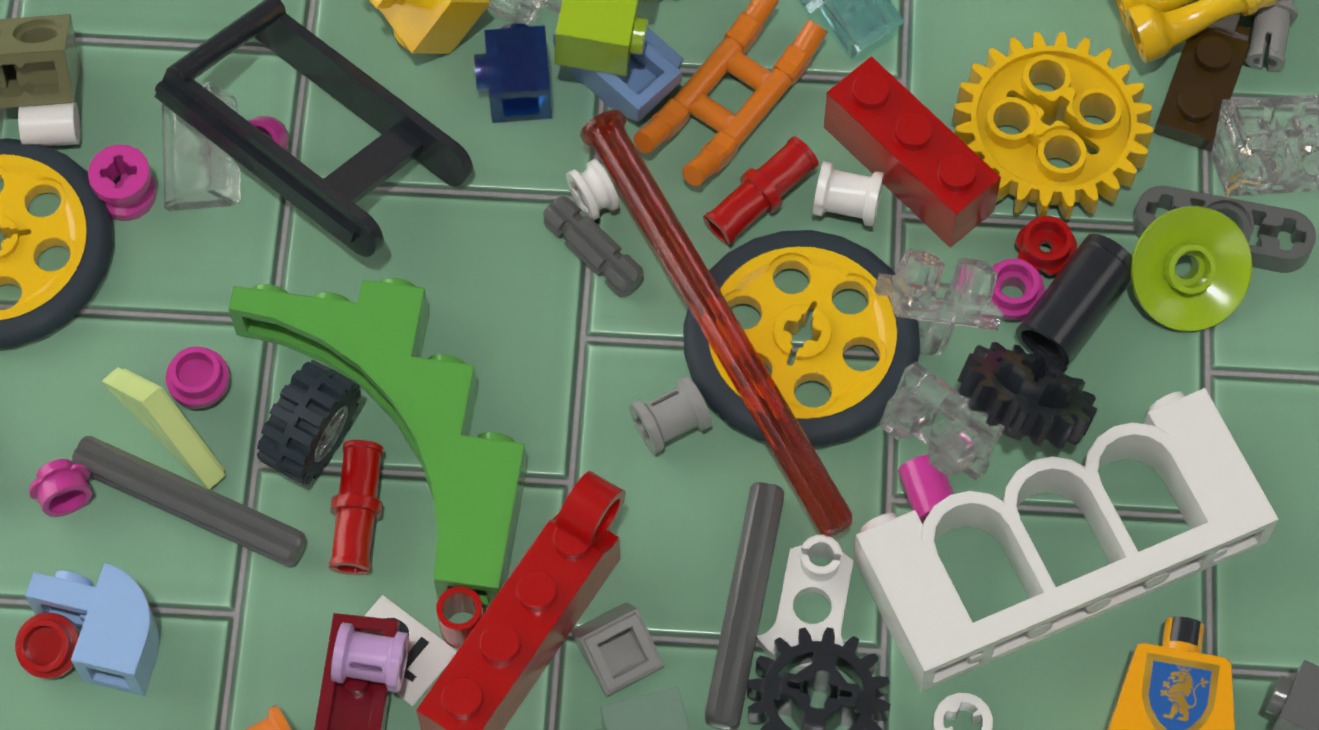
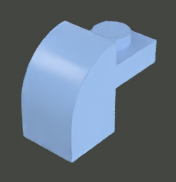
(116, 624)

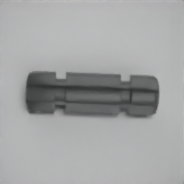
(593, 246)

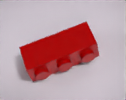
(914, 150)

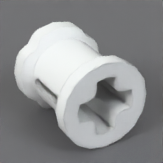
(848, 194)

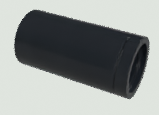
(1077, 299)

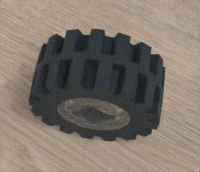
(308, 422)

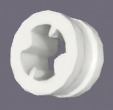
(592, 189)
(968, 702)

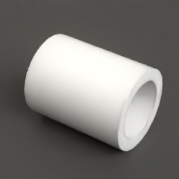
(50, 124)

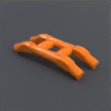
(731, 58)

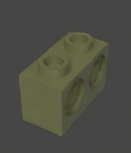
(38, 61)

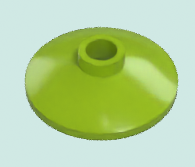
(1217, 275)

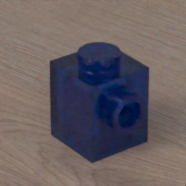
(515, 73)

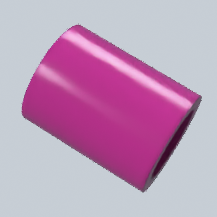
(924, 485)

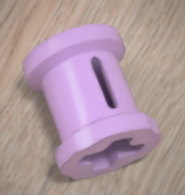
(369, 657)

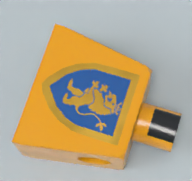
(1176, 684)

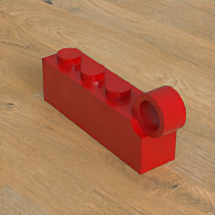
(530, 614)

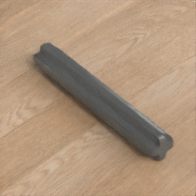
(190, 501)
(744, 606)

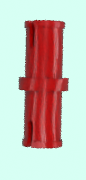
(761, 190)
(356, 507)

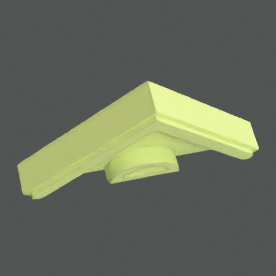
(166, 422)

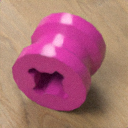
(136, 189)

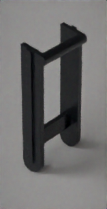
(327, 200)

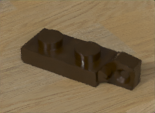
(1201, 82)

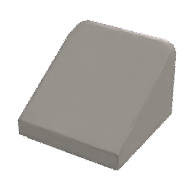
(617, 648)

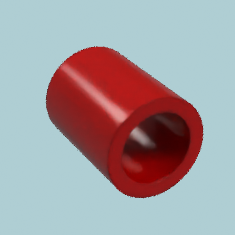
(455, 601)

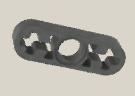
(1245, 214)

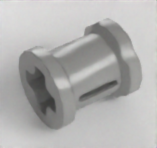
(670, 415)

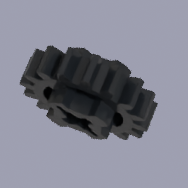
(1027, 394)
(793, 692)

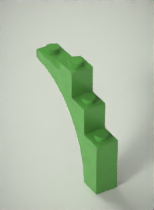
(431, 400)

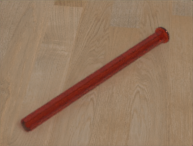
(718, 323)

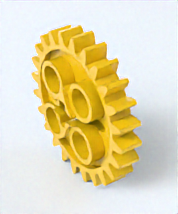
(1055, 124)

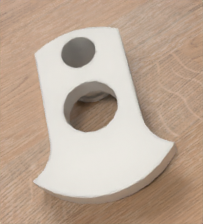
(805, 577)

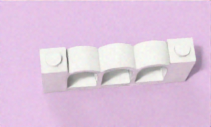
(1179, 440)

